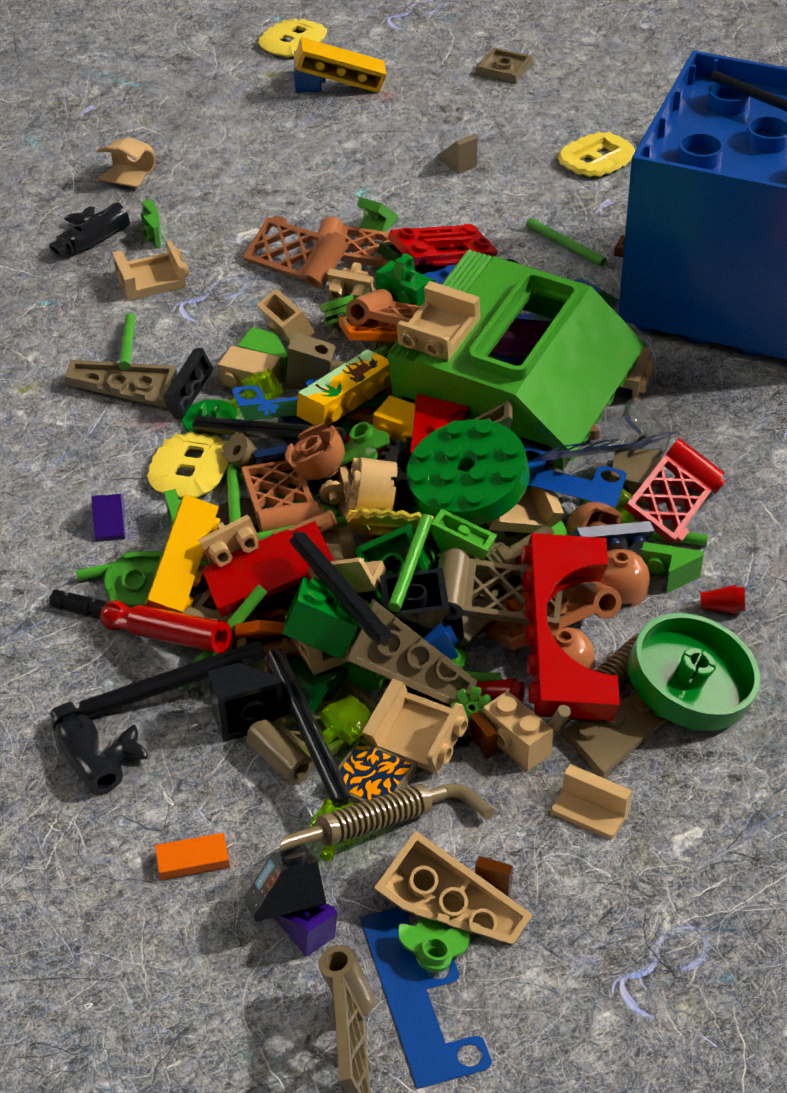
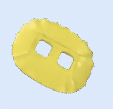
(272, 38)
(619, 155)
(171, 456)
(379, 522)

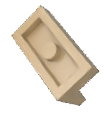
(359, 574)
(592, 802)

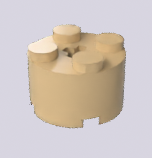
(371, 484)

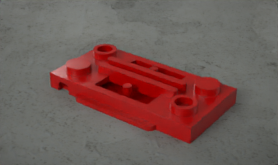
(440, 244)
(271, 566)

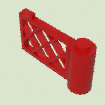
(690, 470)

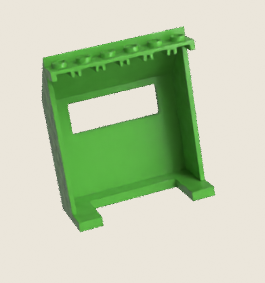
(561, 381)

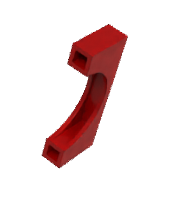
(558, 680)

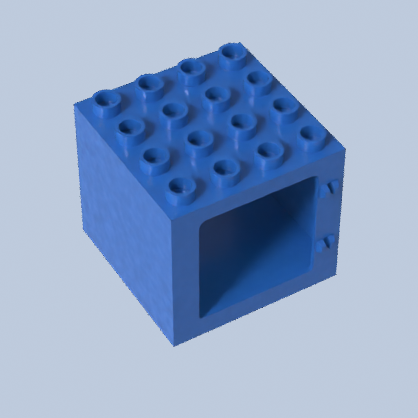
(711, 212)

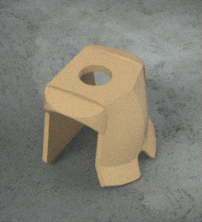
(126, 170)

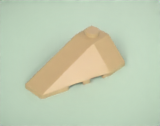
(444, 890)

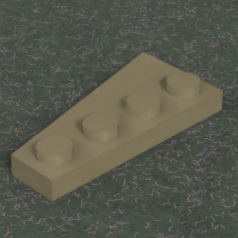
(140, 383)
(409, 660)
(611, 742)

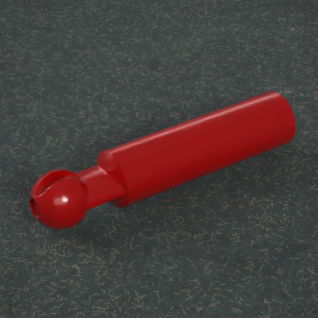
(167, 626)

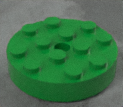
(469, 470)
(688, 644)

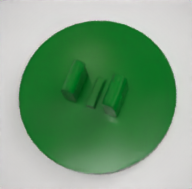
(208, 408)

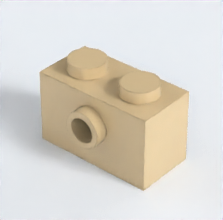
(283, 316)
(519, 730)

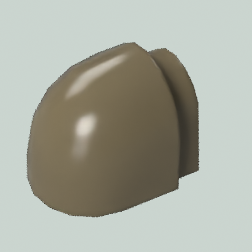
(239, 450)

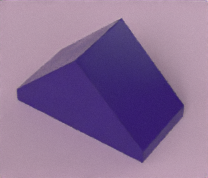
(108, 517)
(310, 927)

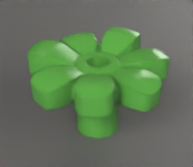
(470, 699)

